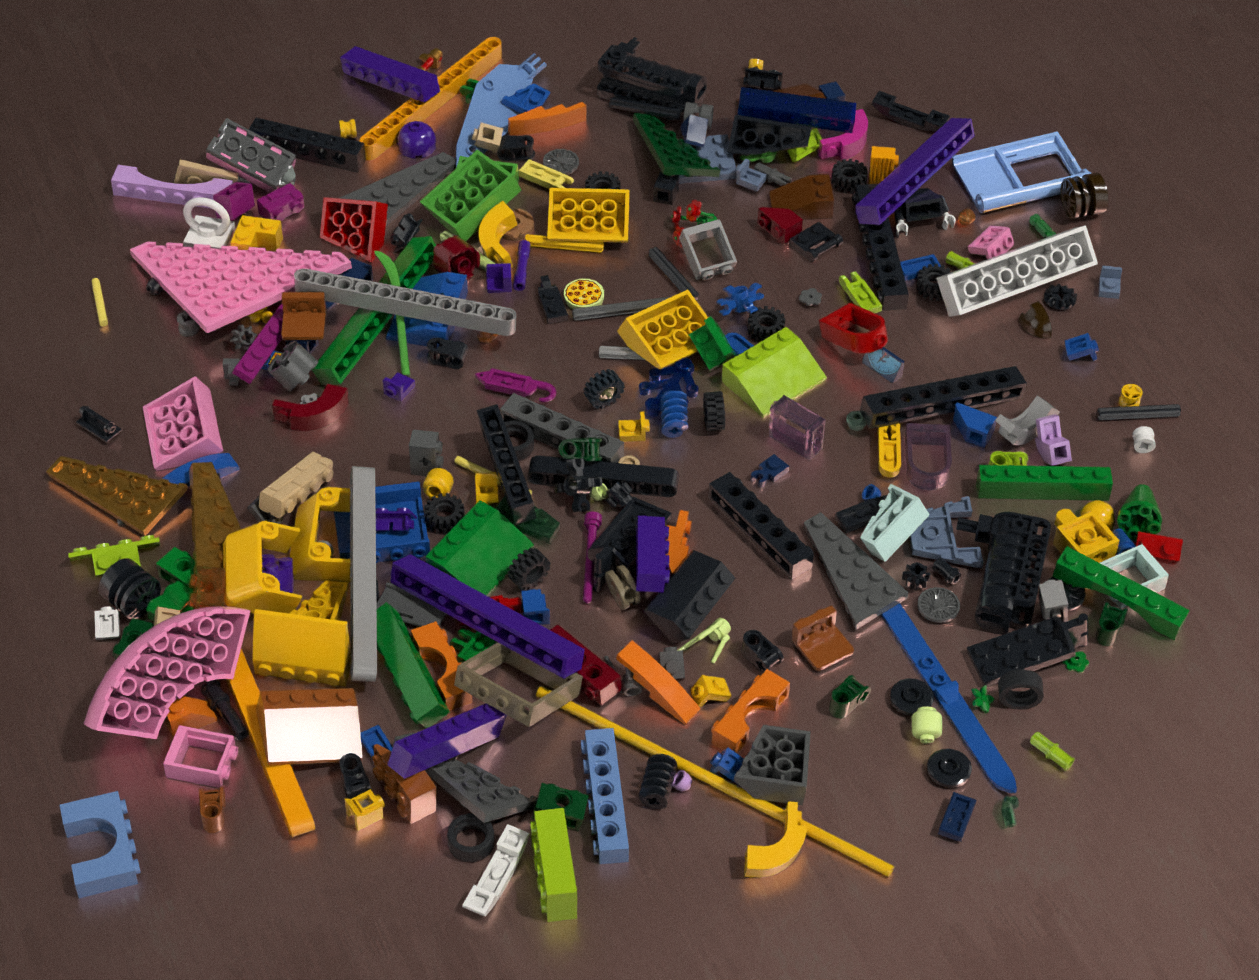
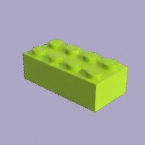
(554, 865)

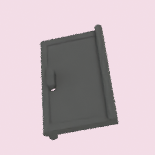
(410, 606)

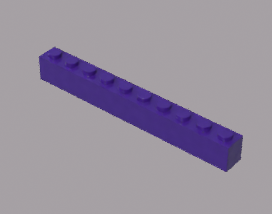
(914, 171)
(487, 616)

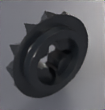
(1054, 300)

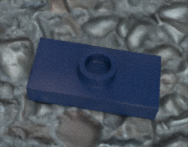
(957, 817)

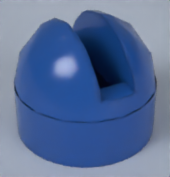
(870, 492)

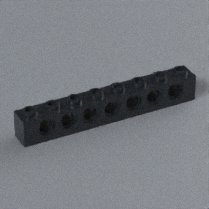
(883, 258)
(941, 397)

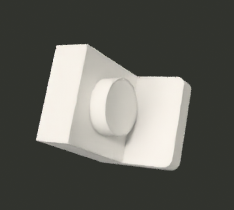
(107, 623)

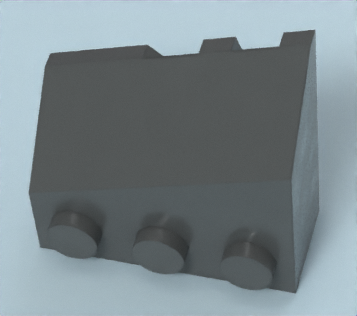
(776, 765)

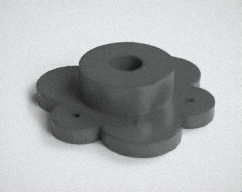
(810, 297)

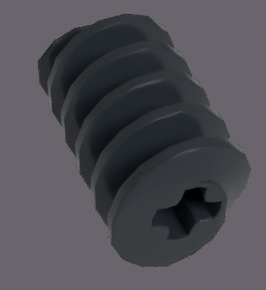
(657, 781)

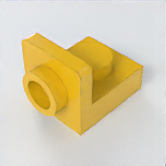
(633, 429)

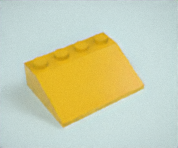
(588, 215)
(663, 330)
(301, 648)

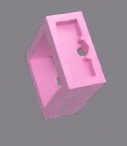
(202, 739)

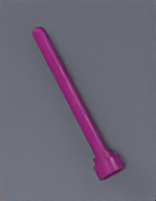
(592, 522)

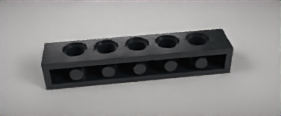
(313, 145)
(506, 464)
(761, 525)

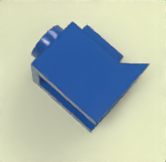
(535, 606)

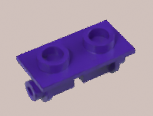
(401, 519)

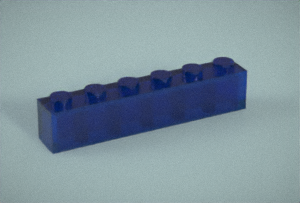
(797, 109)

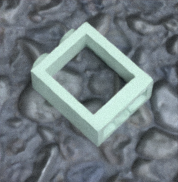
(1145, 563)

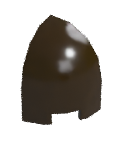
(1036, 321)

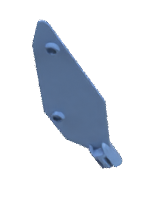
(487, 99)

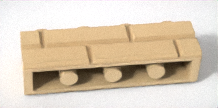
(296, 485)

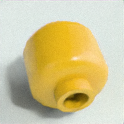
(437, 482)

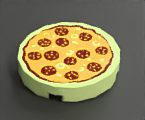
(583, 293)

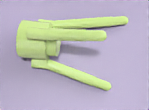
(716, 631)

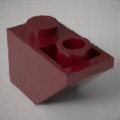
(780, 222)

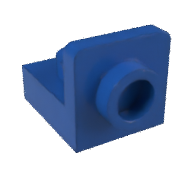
(1081, 346)
(727, 763)

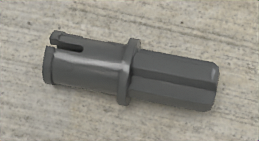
(773, 174)

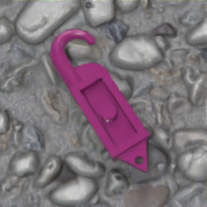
(514, 383)

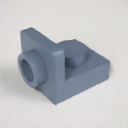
(1110, 282)

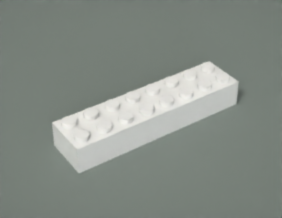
(1017, 271)

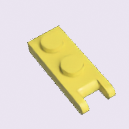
(544, 175)

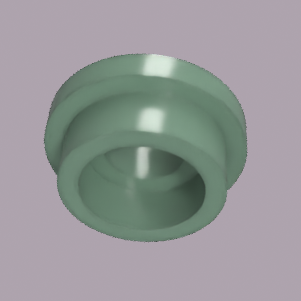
(855, 421)

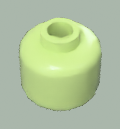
(926, 724)

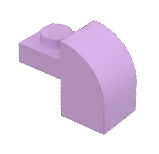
(1050, 443)

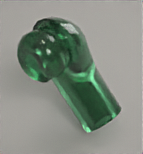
(1007, 810)

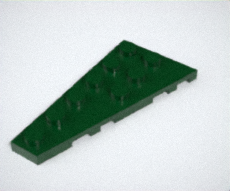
(671, 154)

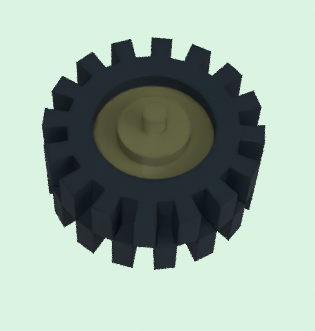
(604, 389)

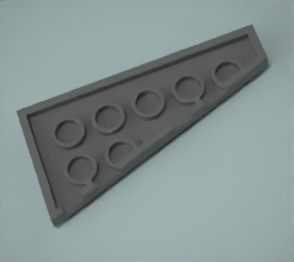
(407, 185)
(855, 576)
(478, 789)

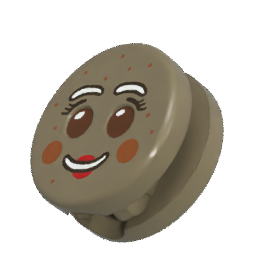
(622, 587)

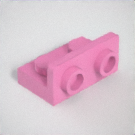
(992, 242)

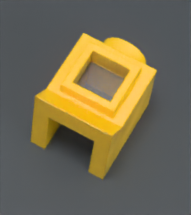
(365, 808)

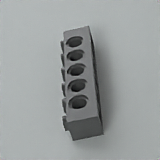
(555, 427)

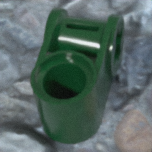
(585, 448)
(1110, 624)
(848, 697)

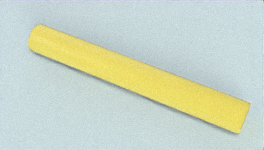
(99, 302)

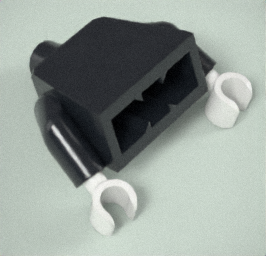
(920, 206)

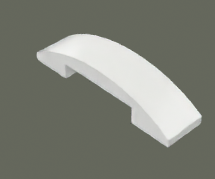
(498, 872)

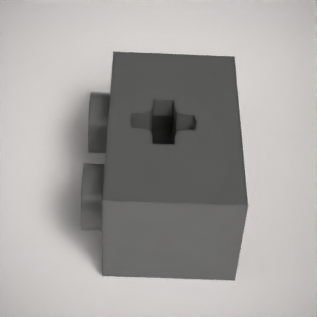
(425, 452)

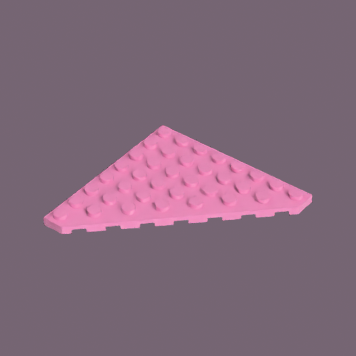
(228, 282)

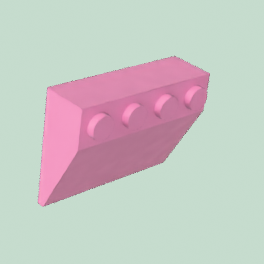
(182, 425)

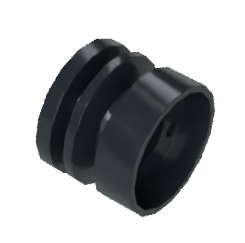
(129, 588)

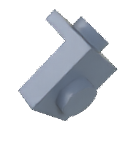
(748, 177)

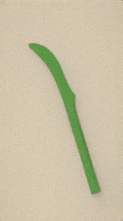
(394, 280)

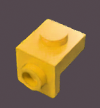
(486, 487)
(710, 689)

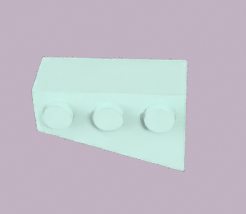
(895, 521)

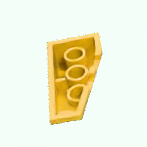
(326, 601)

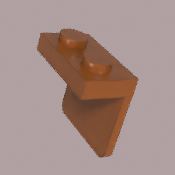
(303, 315)
(820, 639)

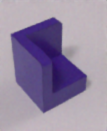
(499, 278)

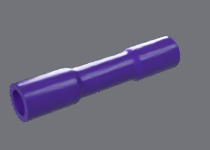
(520, 274)

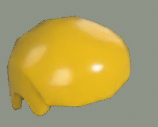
(1102, 510)

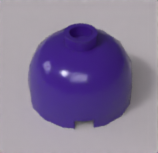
(416, 139)

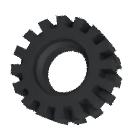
(851, 168)
(602, 181)
(930, 274)
(765, 316)
(714, 410)
(439, 505)
(529, 569)

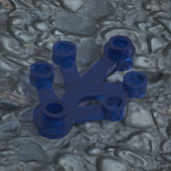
(681, 369)

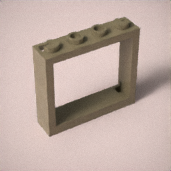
(470, 680)

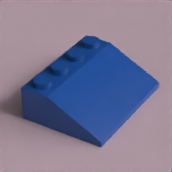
(421, 331)

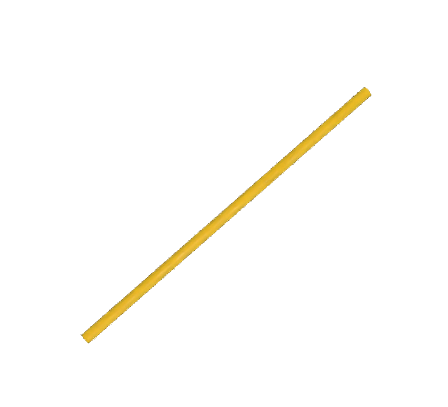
(724, 786)

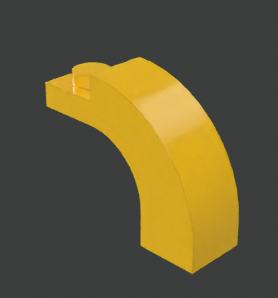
(492, 228)
(772, 859)

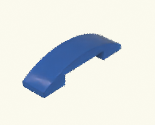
(223, 464)

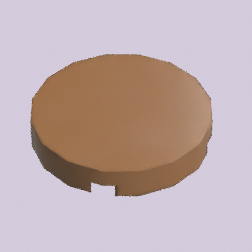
(525, 226)

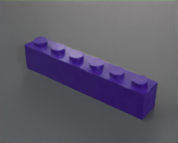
(390, 74)
(446, 740)

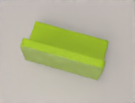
(799, 153)

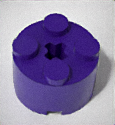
(280, 568)

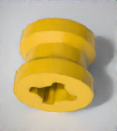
(348, 128)
(1130, 395)

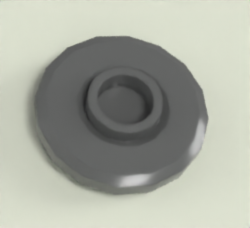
(561, 161)
(938, 605)

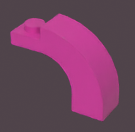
(847, 144)

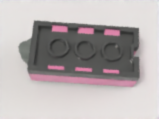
(252, 157)

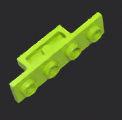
(107, 555)

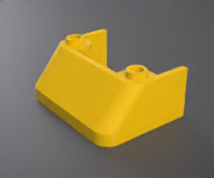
(311, 558)
(242, 560)

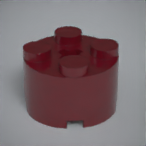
(456, 256)

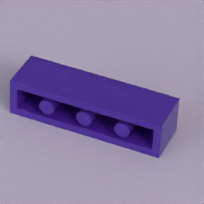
(650, 554)

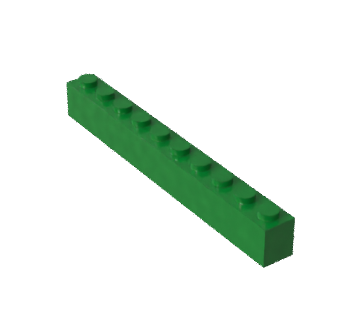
(367, 323)

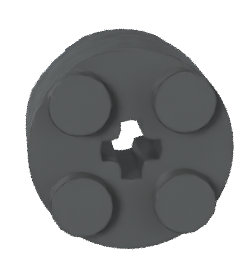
(292, 366)

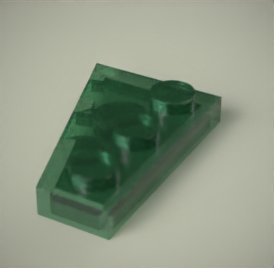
(541, 528)

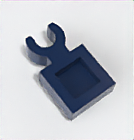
(771, 468)

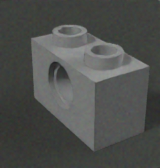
(1053, 600)

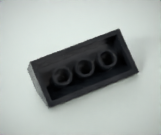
(689, 596)

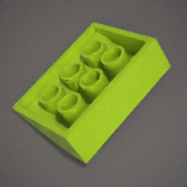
(771, 370)

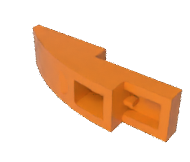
(678, 542)

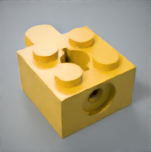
(1085, 535)

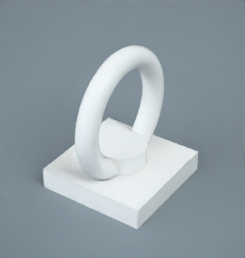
(207, 229)

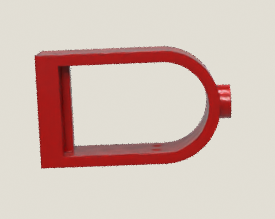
(835, 327)

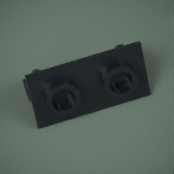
(754, 76)
(405, 231)
(97, 424)

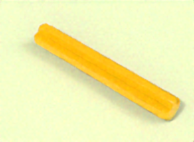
(541, 241)

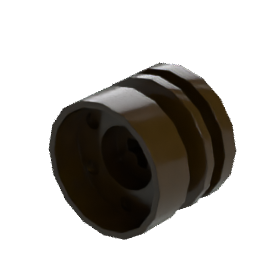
(1084, 195)

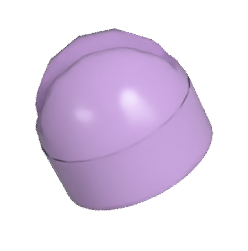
(682, 781)

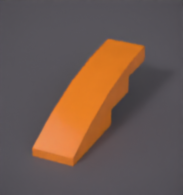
(543, 120)
(659, 682)

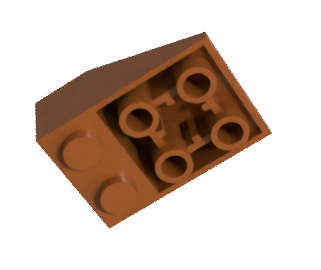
(413, 795)

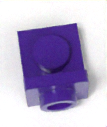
(398, 386)

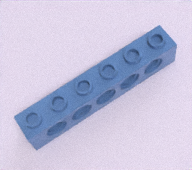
(613, 848)

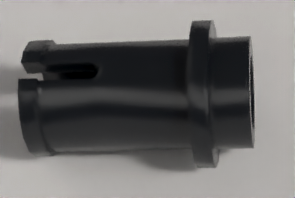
(949, 573)

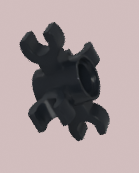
(578, 485)

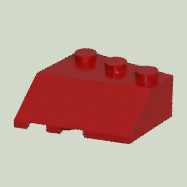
(354, 225)

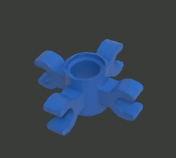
(740, 299)

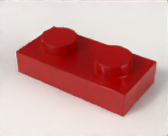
(1161, 546)

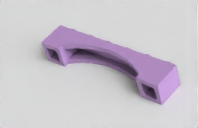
(133, 184)

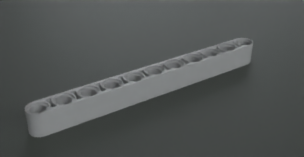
(408, 302)
(363, 575)

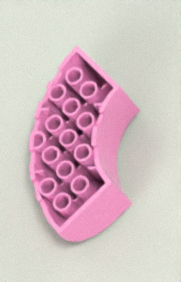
(166, 666)

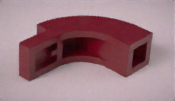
(313, 414)

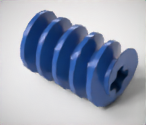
(673, 413)

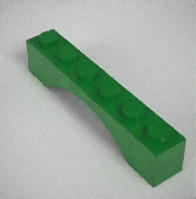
(1154, 608)

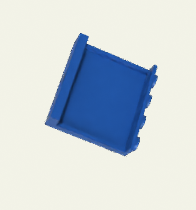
(391, 544)

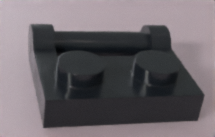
(813, 237)

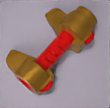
(431, 60)

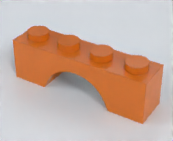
(434, 647)
(766, 693)

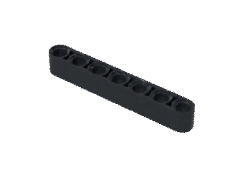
(641, 478)

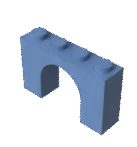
(115, 868)

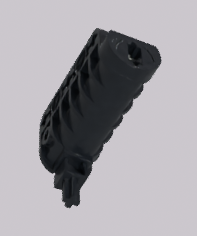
(647, 80)
(1011, 548)

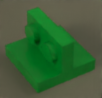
(712, 344)

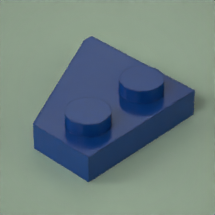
(527, 98)

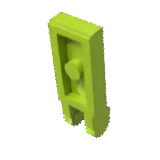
(860, 293)

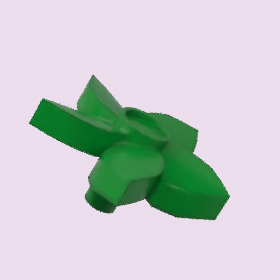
(982, 700)

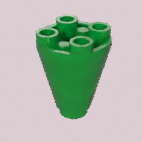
(1140, 513)

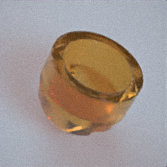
(966, 217)

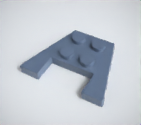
(936, 537)

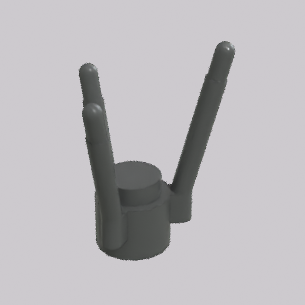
(628, 685)

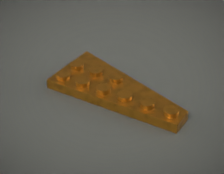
(121, 493)
(211, 515)

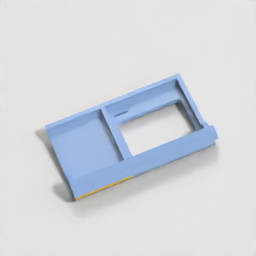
(995, 184)

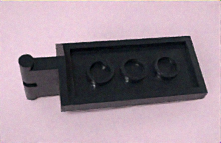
(618, 541)
(1029, 648)

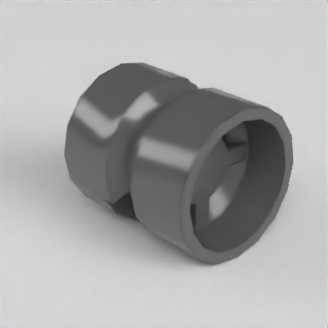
(705, 111)

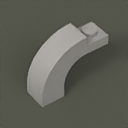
(1024, 428)

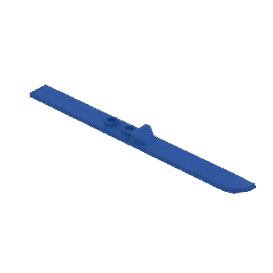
(950, 699)

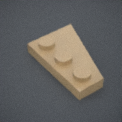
(193, 173)

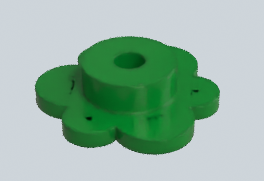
(1077, 663)

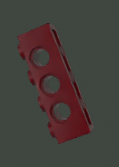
(598, 679)

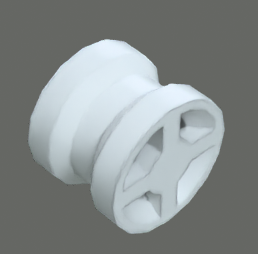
(1144, 439)

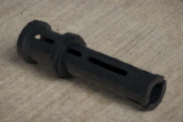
(221, 703)

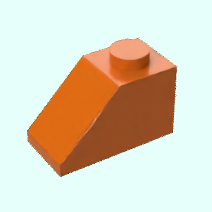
(189, 713)

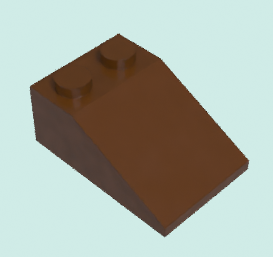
(807, 197)

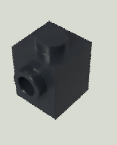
(666, 189)

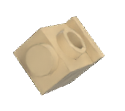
(487, 137)

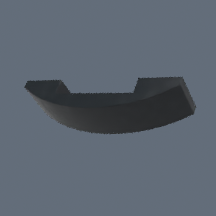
(907, 116)

